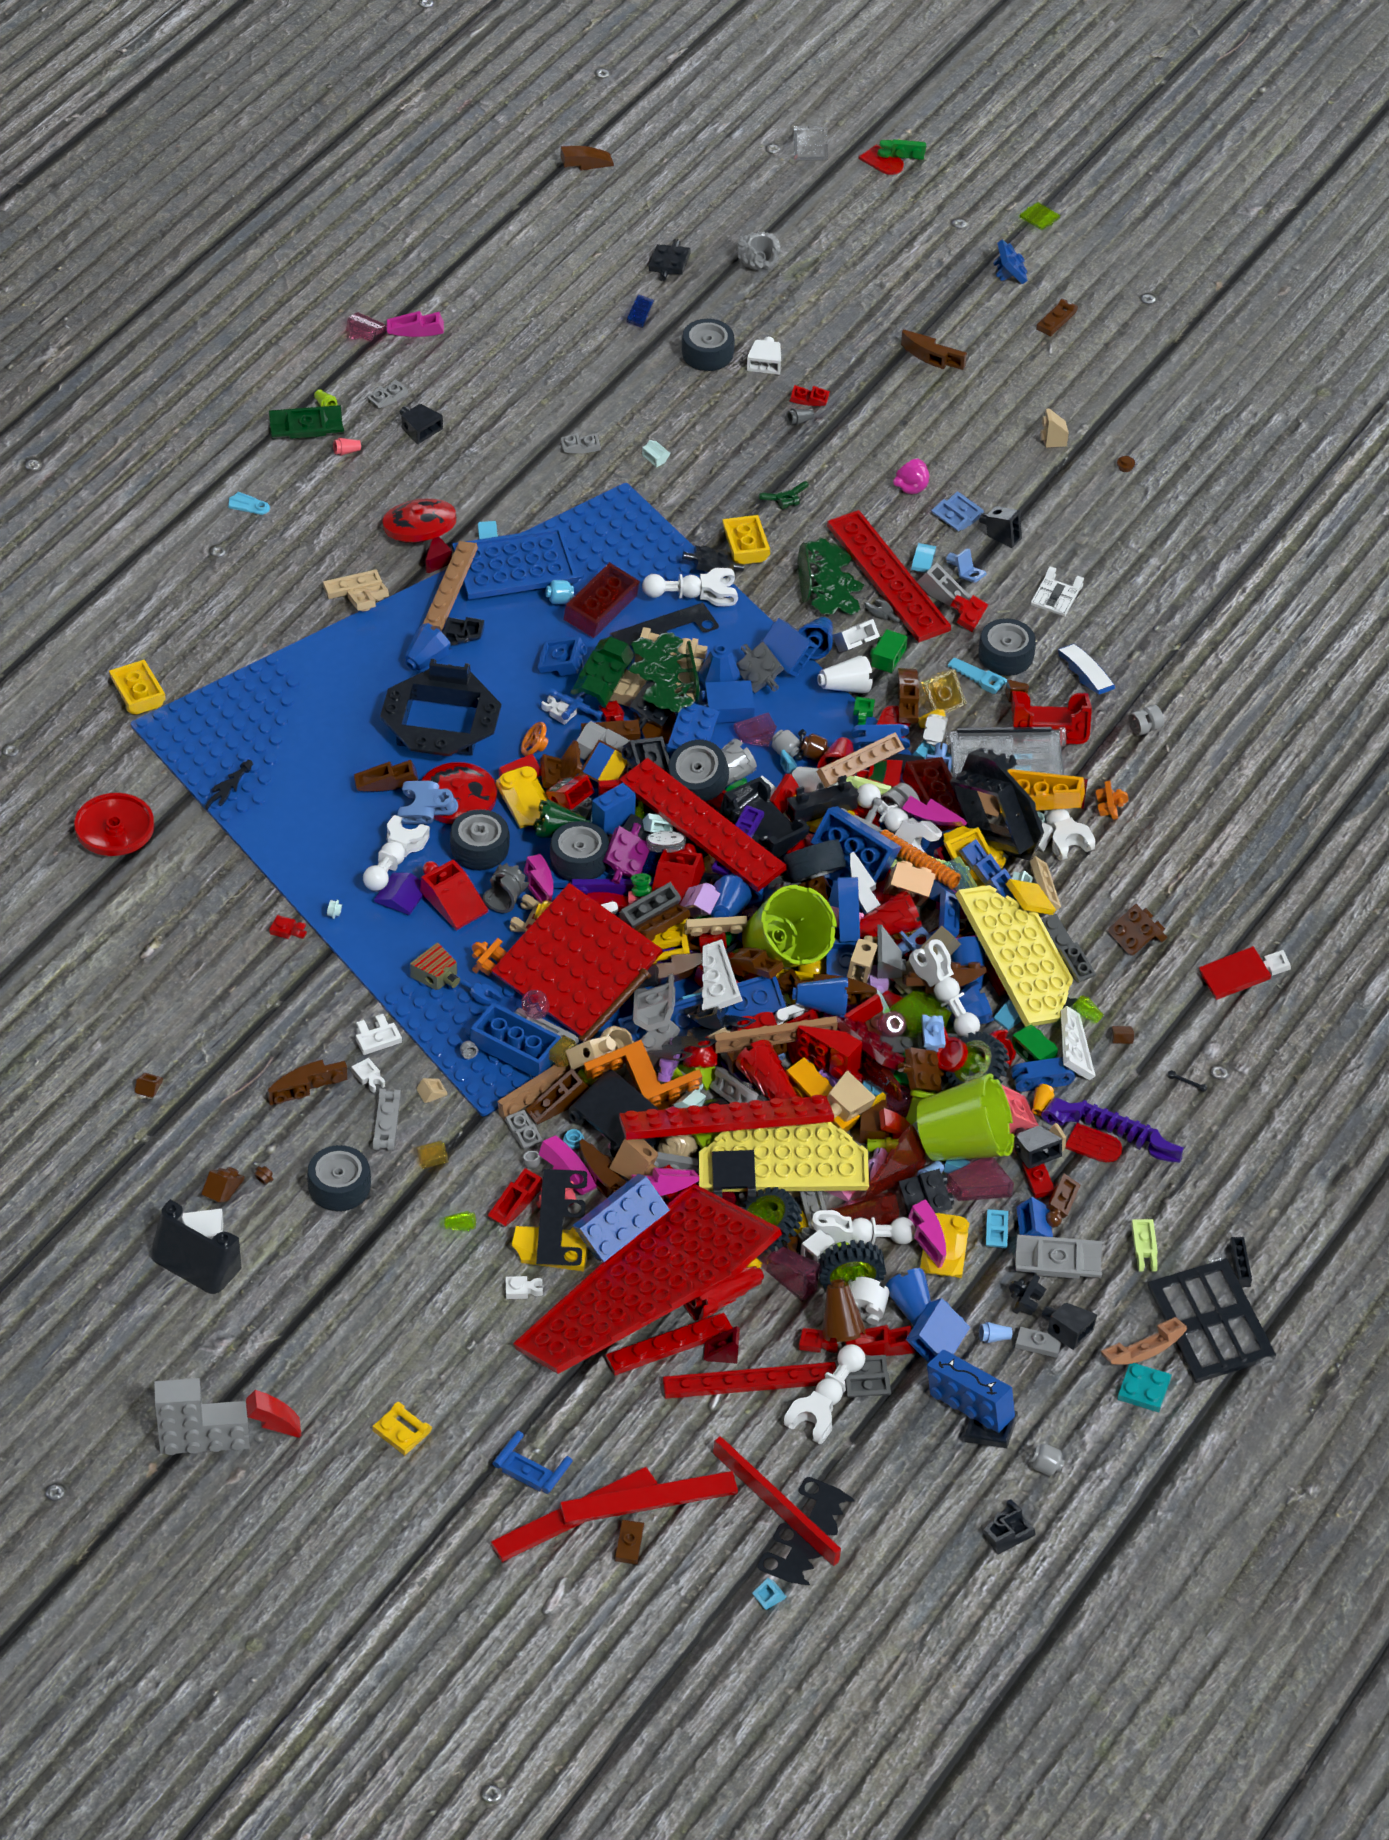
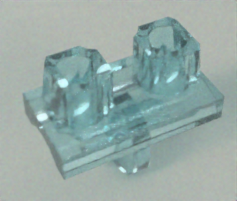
(966, 879)

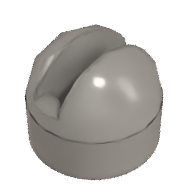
(468, 1049)
(531, 1159)

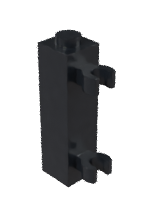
(816, 803)

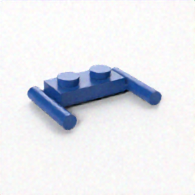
(528, 1470)

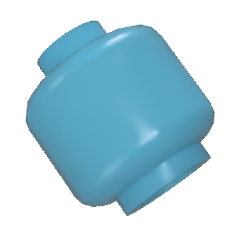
(560, 592)

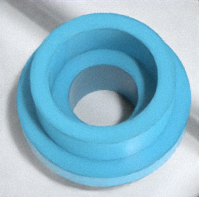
(571, 1135)

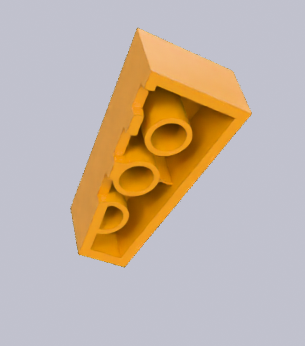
(1051, 790)
(810, 1082)

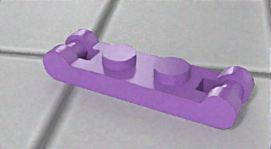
(667, 1067)

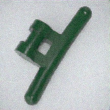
(787, 497)

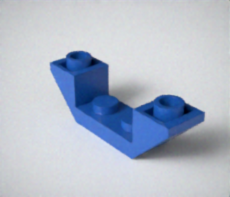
(949, 908)

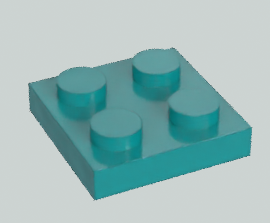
(1144, 1387)

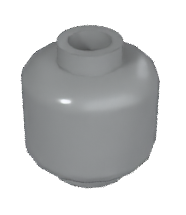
(785, 741)
(1046, 1459)

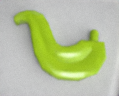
(921, 1094)

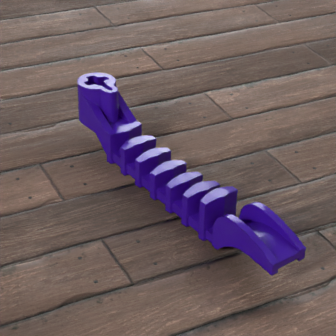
(1060, 1111)

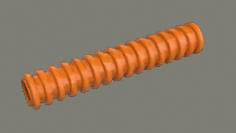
(921, 859)

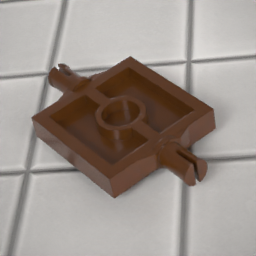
(922, 1070)

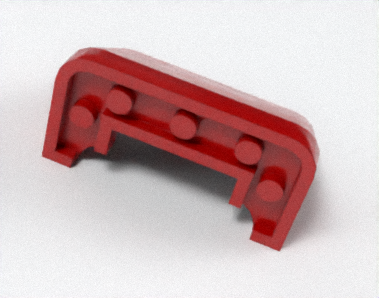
(1074, 718)

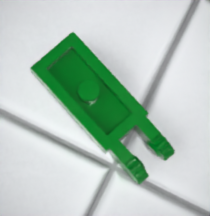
(902, 149)

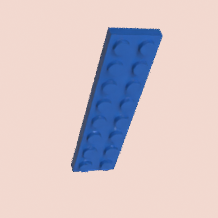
(757, 995)

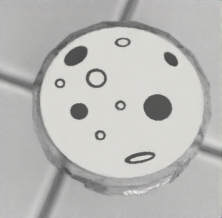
(667, 840)

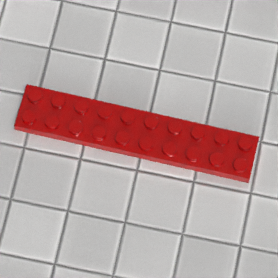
(889, 576)
(703, 825)
(726, 1117)

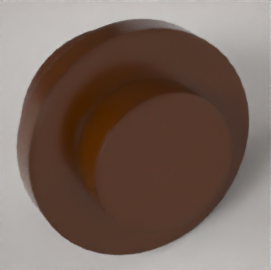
(1125, 463)
(264, 1175)

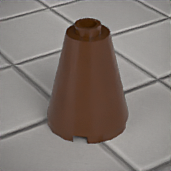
(841, 1313)

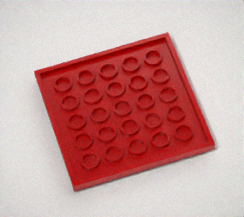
(577, 959)

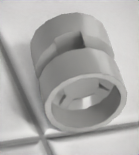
(1146, 720)

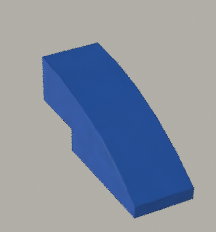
(848, 909)

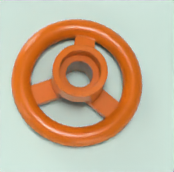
(534, 739)

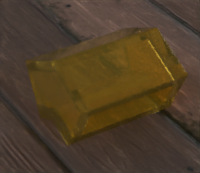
(558, 1054)
(432, 1154)

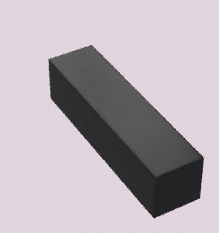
(1240, 1261)

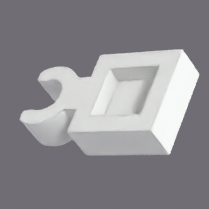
(557, 709)
(1277, 962)
(368, 1073)
(519, 1287)

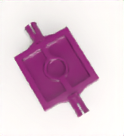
(626, 852)

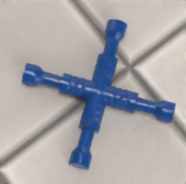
(575, 704)

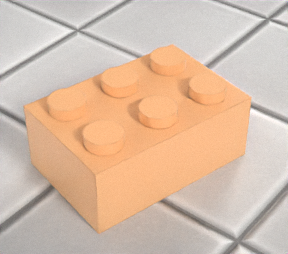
(914, 880)

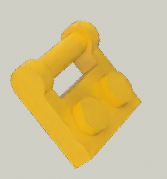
(672, 937)
(398, 1434)

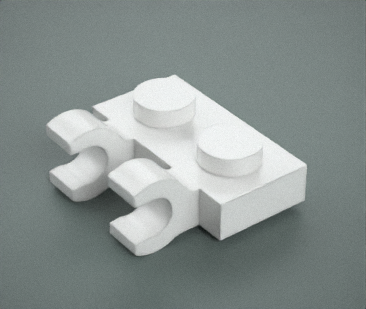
(379, 1038)

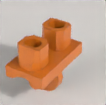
(1113, 799)
(494, 951)

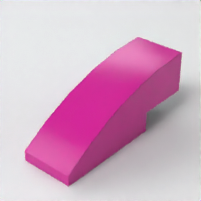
(416, 325)
(932, 812)
(539, 878)
(564, 1158)
(671, 1180)
(928, 1231)

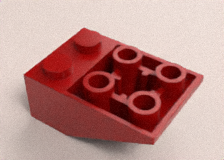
(829, 1049)

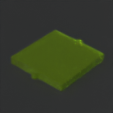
(1040, 216)

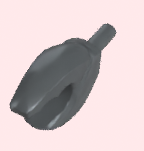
(882, 610)

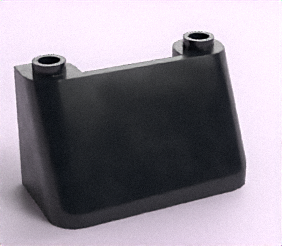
(775, 830)
(604, 1103)
(191, 1255)

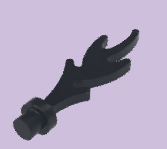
(225, 786)

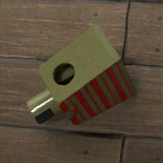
(435, 968)

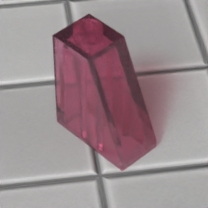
(980, 1181)
(794, 1272)

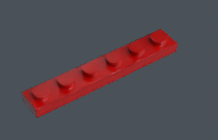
(667, 1344)

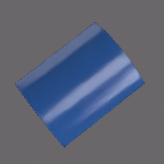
(1033, 1218)

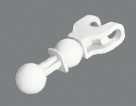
(709, 586)
(897, 819)
(1068, 833)
(399, 845)
(937, 972)
(844, 1229)
(828, 1392)

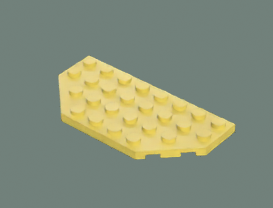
(1019, 953)
(794, 1158)

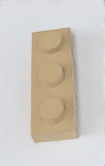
(339, 586)
(1044, 880)
(715, 925)

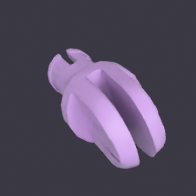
(876, 1161)

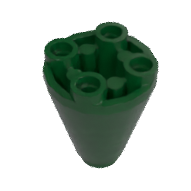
(552, 817)

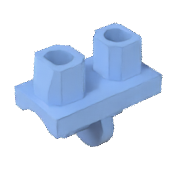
(933, 1032)

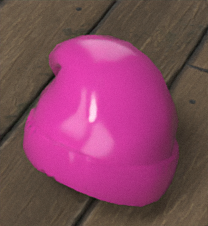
(912, 477)

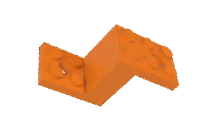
(642, 1073)

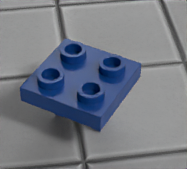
(1010, 263)

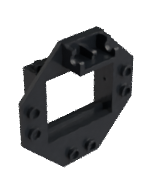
(441, 685)
(990, 775)

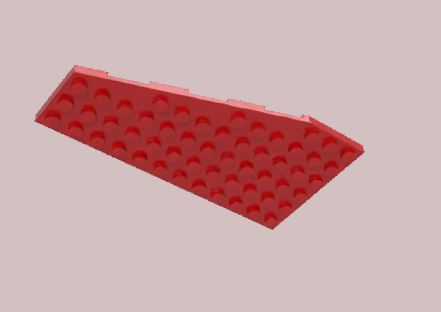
(658, 1271)

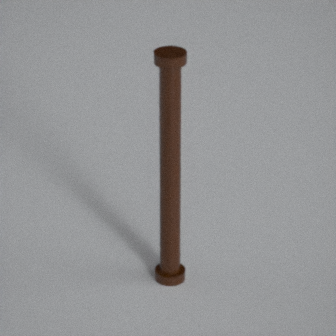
(644, 974)

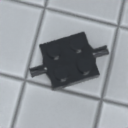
(669, 259)
(708, 559)
(648, 711)

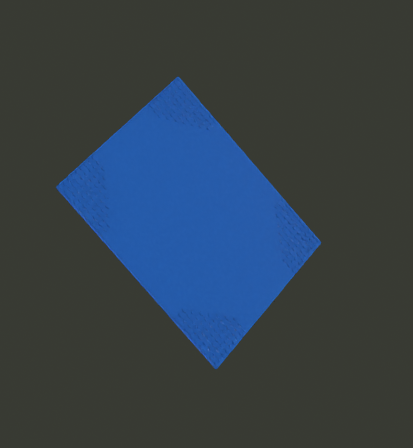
(316, 721)

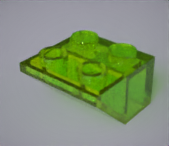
(919, 1004)

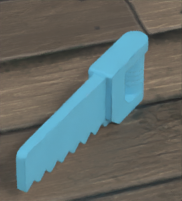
(978, 675)

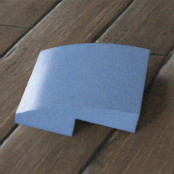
(958, 511)

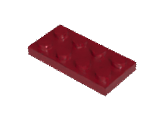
(877, 1049)

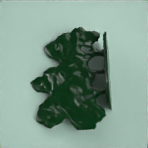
(830, 578)
(664, 671)

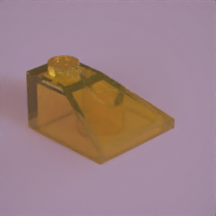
(944, 691)

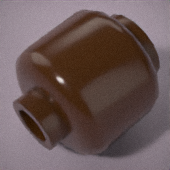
(814, 747)

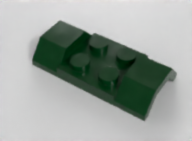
(306, 422)
(604, 670)

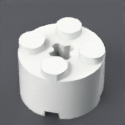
(870, 1298)

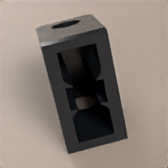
(420, 422)
(1003, 525)
(1037, 1146)
(1069, 1324)

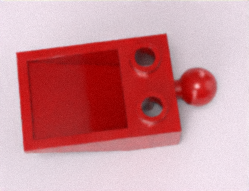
(680, 868)
(452, 893)

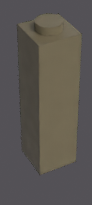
(951, 945)

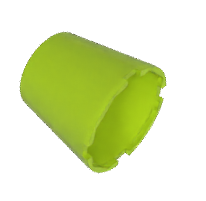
(792, 926)
(966, 1121)

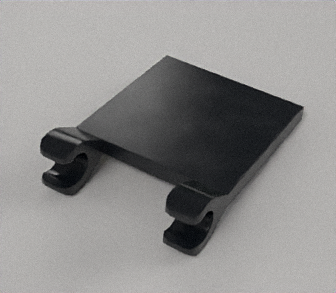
(734, 1171)

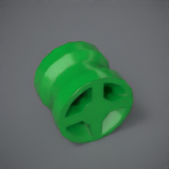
(641, 884)

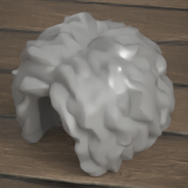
(758, 250)

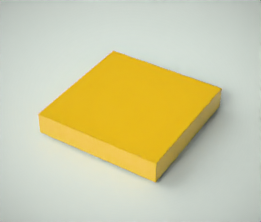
(1030, 897)

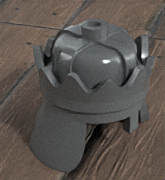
(506, 886)

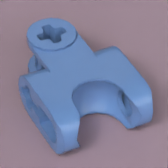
(427, 803)

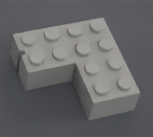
(196, 1427)

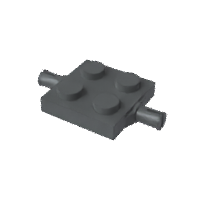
(759, 667)

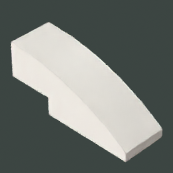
(865, 885)

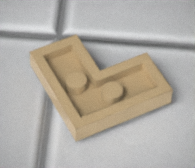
(365, 597)

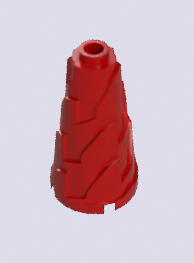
(894, 915)
(765, 1071)
(724, 1293)

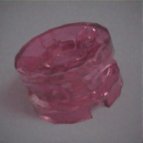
(900, 1107)

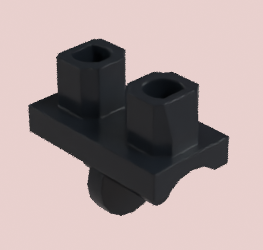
(1024, 1292)

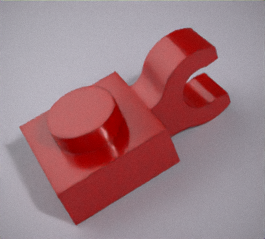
(612, 712)
(285, 927)
(813, 1341)

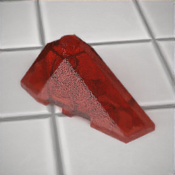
(879, 1076)
(900, 1164)
(881, 1207)

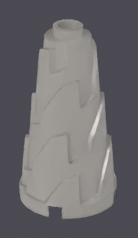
(739, 760)

